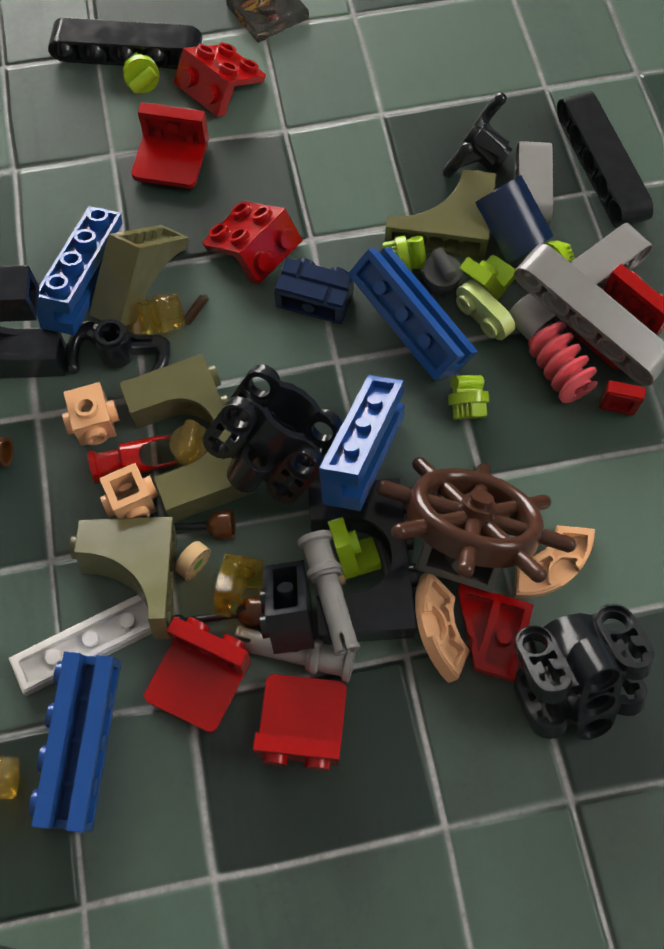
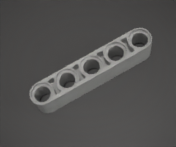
(619, 247)
(592, 314)

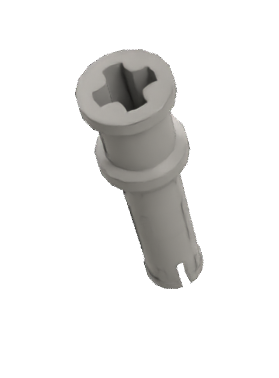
(324, 573)
(315, 660)

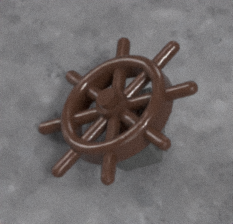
(471, 534)

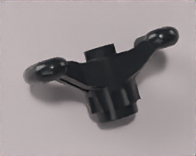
(481, 142)
(116, 345)

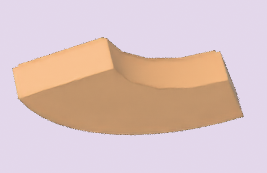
(559, 565)
(438, 628)

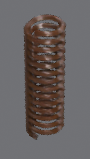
(190, 320)

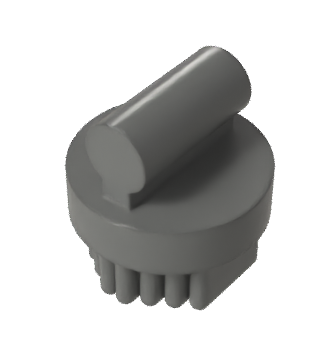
(441, 273)

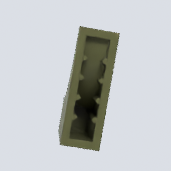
(452, 224)
(130, 268)
(135, 553)

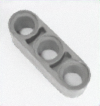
(535, 165)

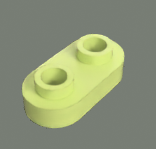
(485, 309)

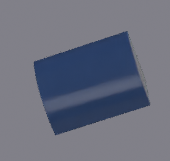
(514, 219)

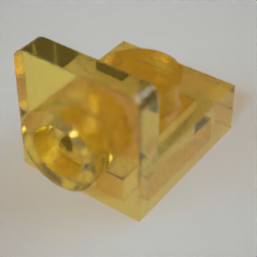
(235, 575)

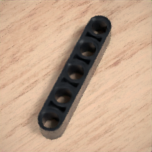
(116, 41)
(604, 159)

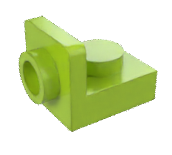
(492, 274)
(355, 555)

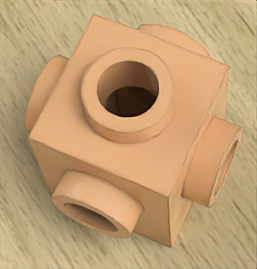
(90, 414)
(128, 493)

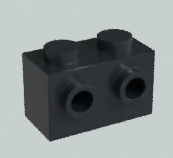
(287, 608)

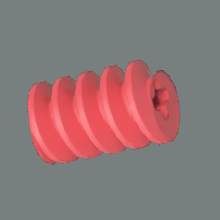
(560, 362)

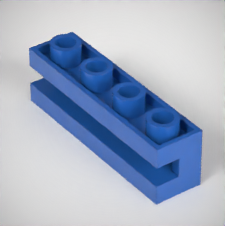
(72, 279)
(412, 313)
(362, 443)
(76, 742)

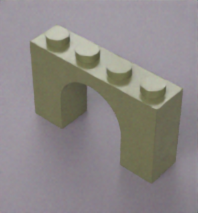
(184, 390)

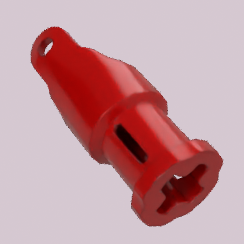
(126, 454)

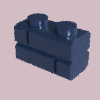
(314, 290)

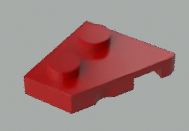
(492, 630)

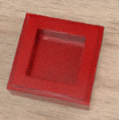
(622, 397)

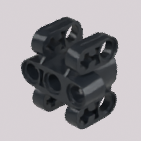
(271, 436)
(583, 672)

